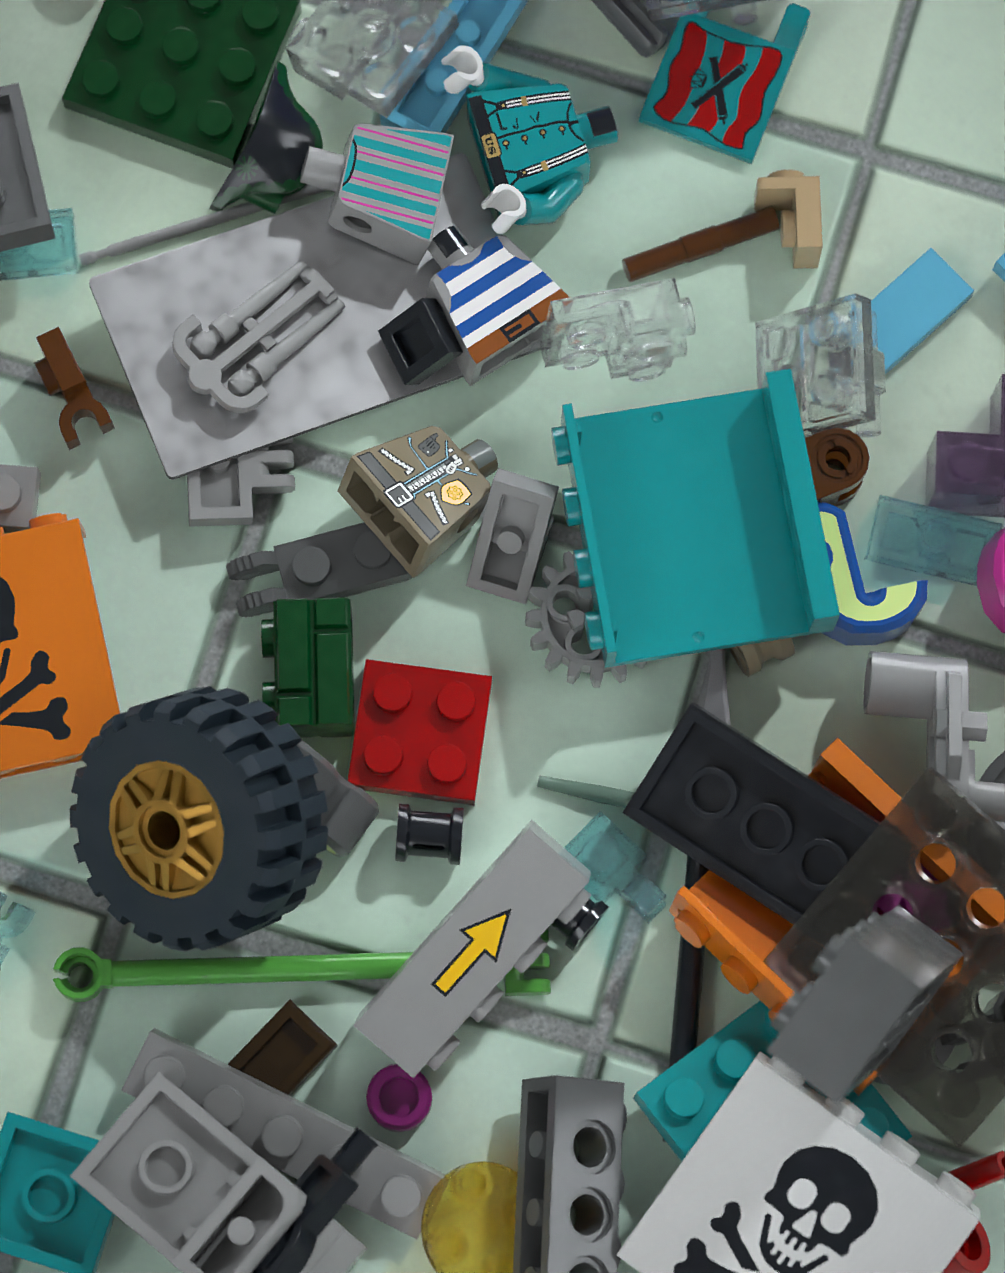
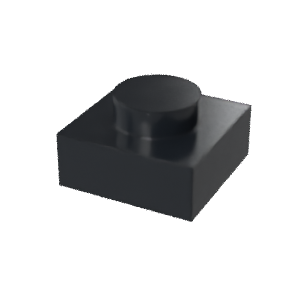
(420, 341)

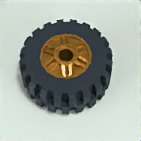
(198, 818)

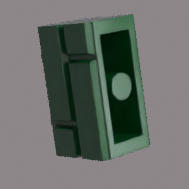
(311, 665)

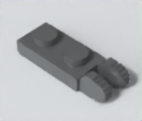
(319, 567)

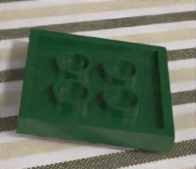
(182, 70)

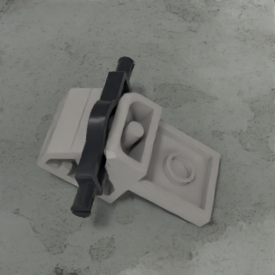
(214, 1199)

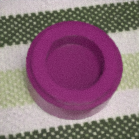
(398, 1099)

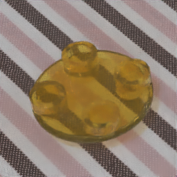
(471, 1220)

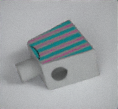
(384, 186)

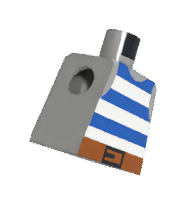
(490, 299)

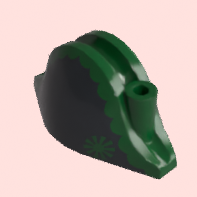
(274, 152)

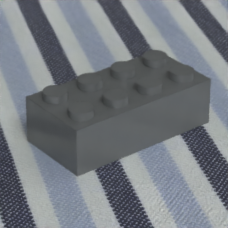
(863, 1002)

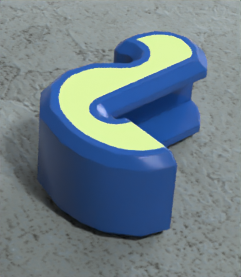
(865, 616)

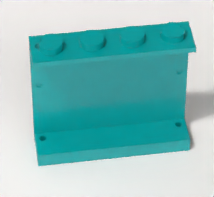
(696, 524)

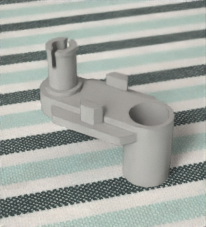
(940, 693)

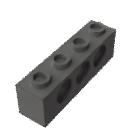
(552, 1179)

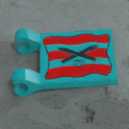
(722, 82)

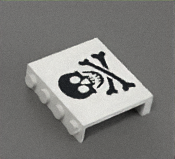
(799, 1190)

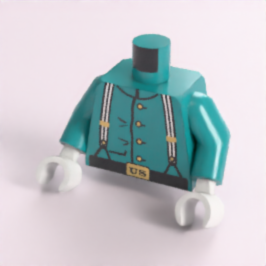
(527, 139)

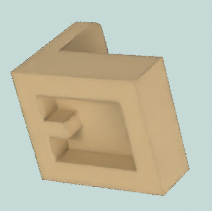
(800, 209)

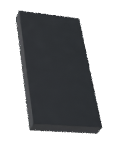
(748, 814)

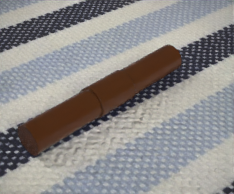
(700, 244)

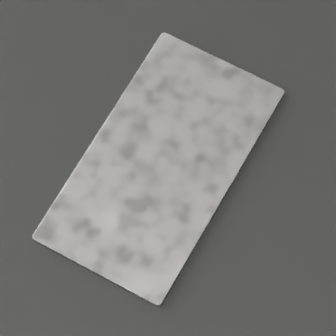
(322, 382)

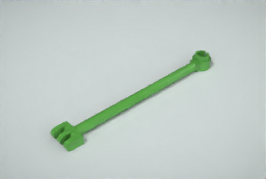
(256, 969)

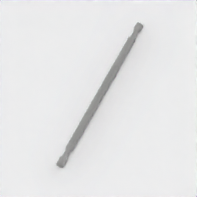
(186, 227)

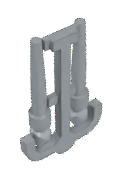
(240, 393)

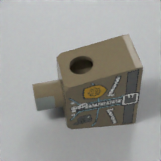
(419, 493)

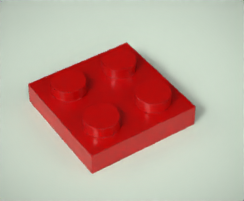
(420, 732)

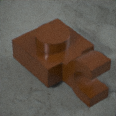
(62, 374)

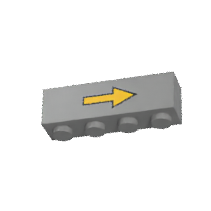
(473, 950)

